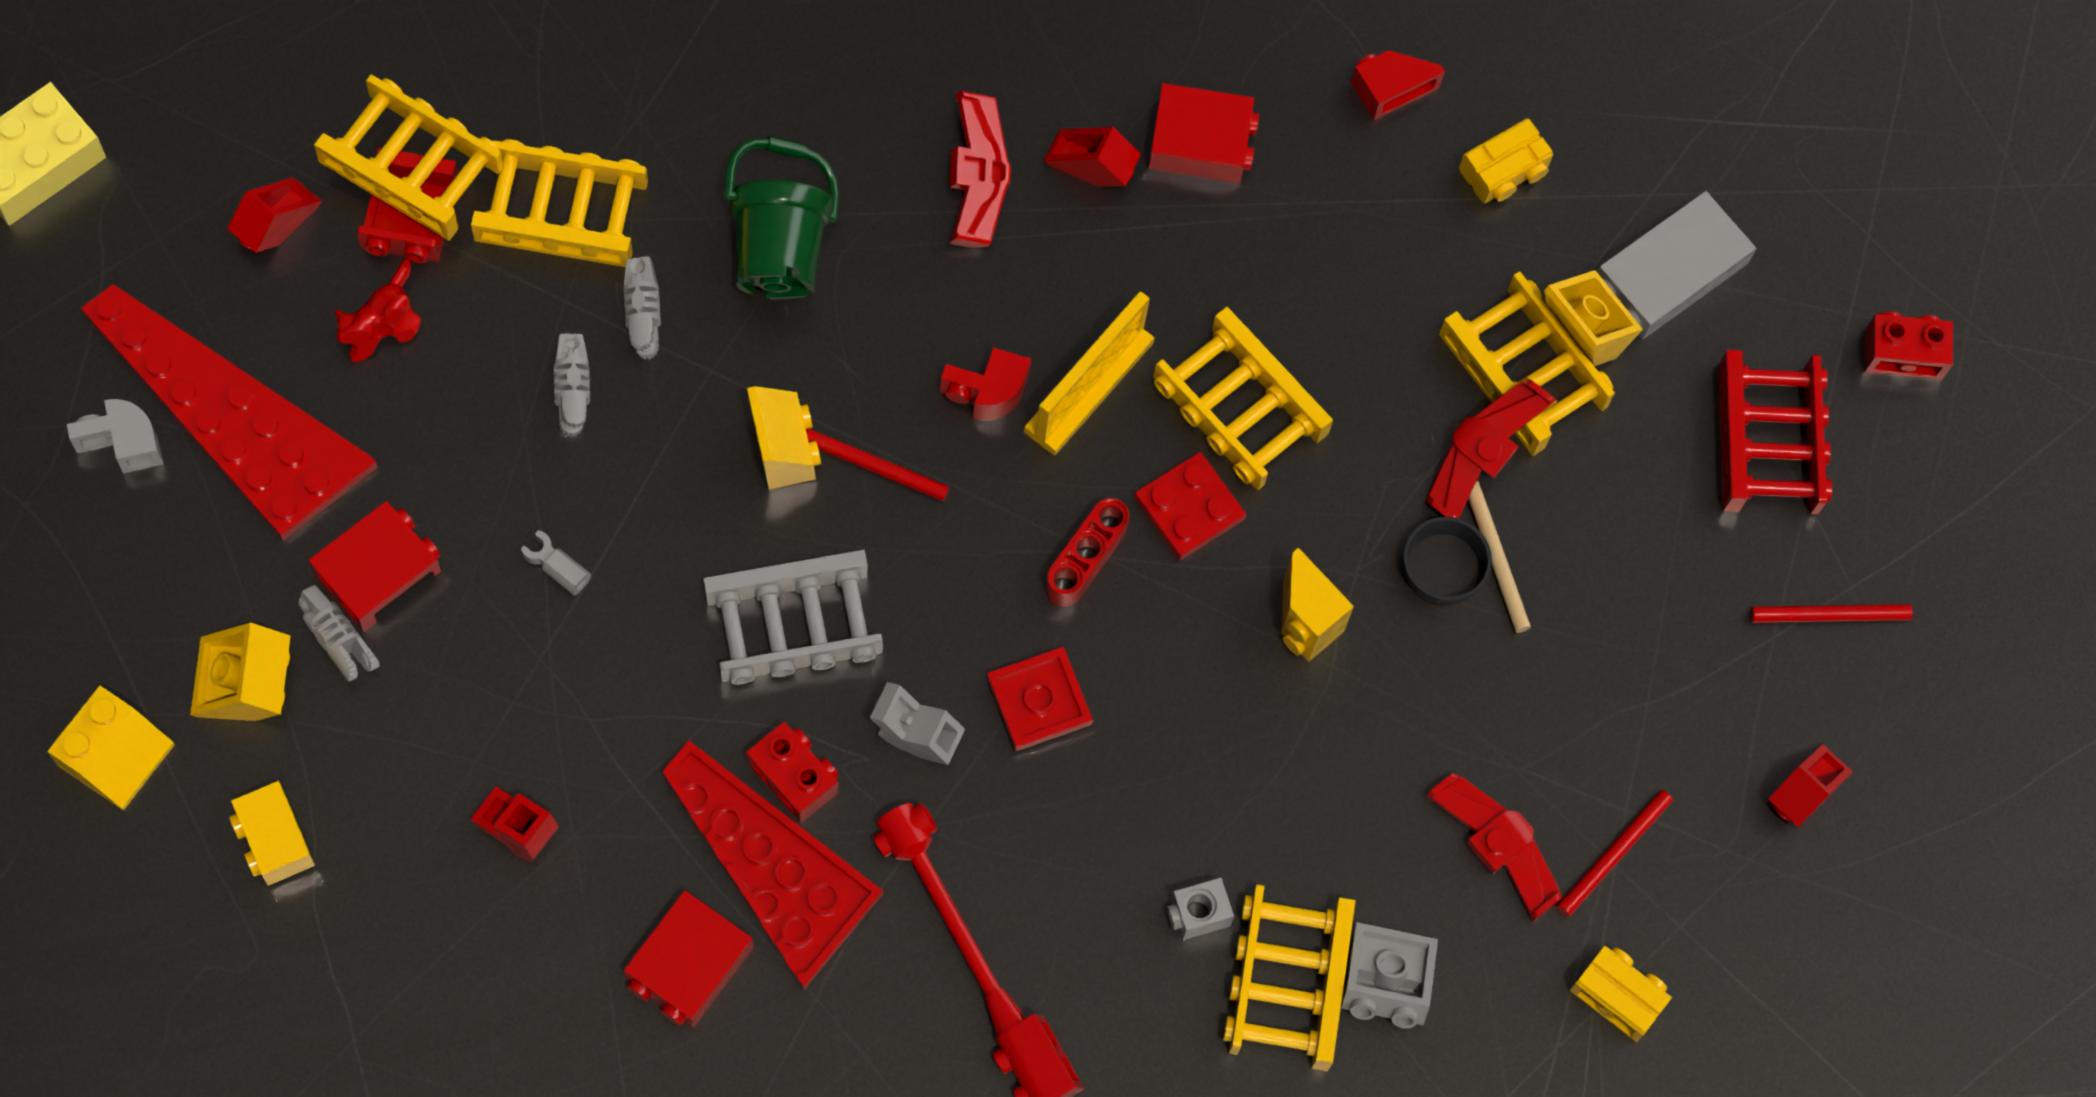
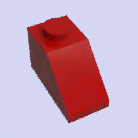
(1393, 81)
(1094, 155)
(272, 214)
(1809, 786)

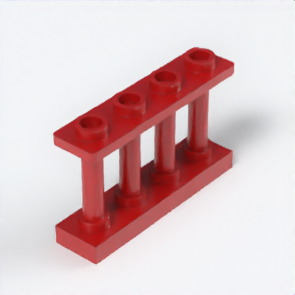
(1738, 450)

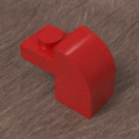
(995, 391)
(516, 823)

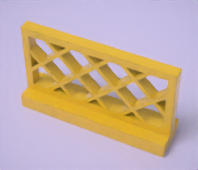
(1092, 378)

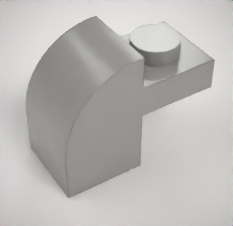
(124, 428)
(916, 727)

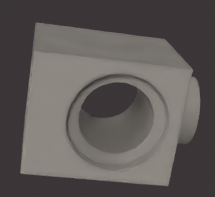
(1210, 894)

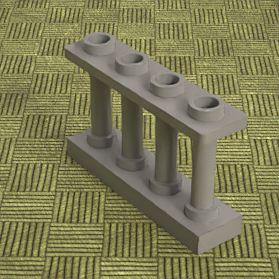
(806, 579)

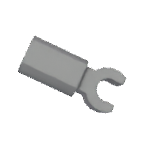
(557, 564)

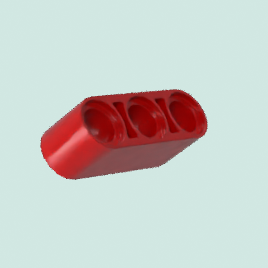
(1093, 535)

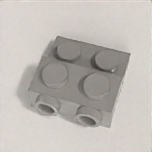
(1389, 975)

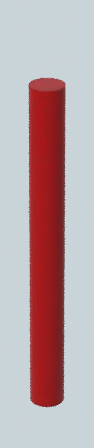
(878, 465)
(1831, 613)
(1614, 853)

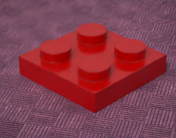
(1190, 506)
(1039, 699)

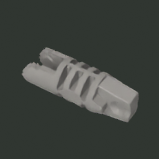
(642, 306)
(571, 382)
(335, 633)

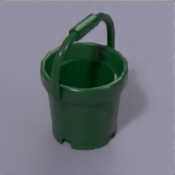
(779, 223)

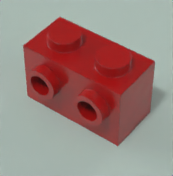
(1909, 345)
(793, 771)

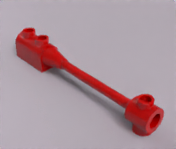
(1024, 1043)

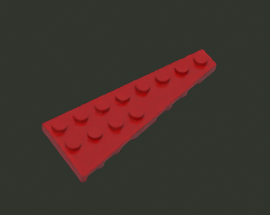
(258, 439)

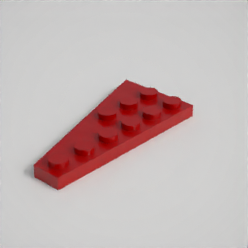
(786, 876)

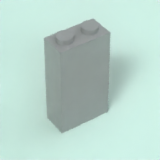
(1677, 263)

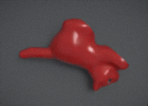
(383, 315)

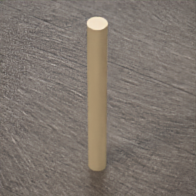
(1499, 561)

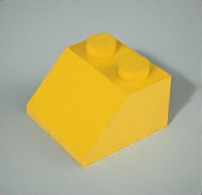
(1592, 316)
(783, 437)
(1311, 608)
(241, 674)
(110, 748)

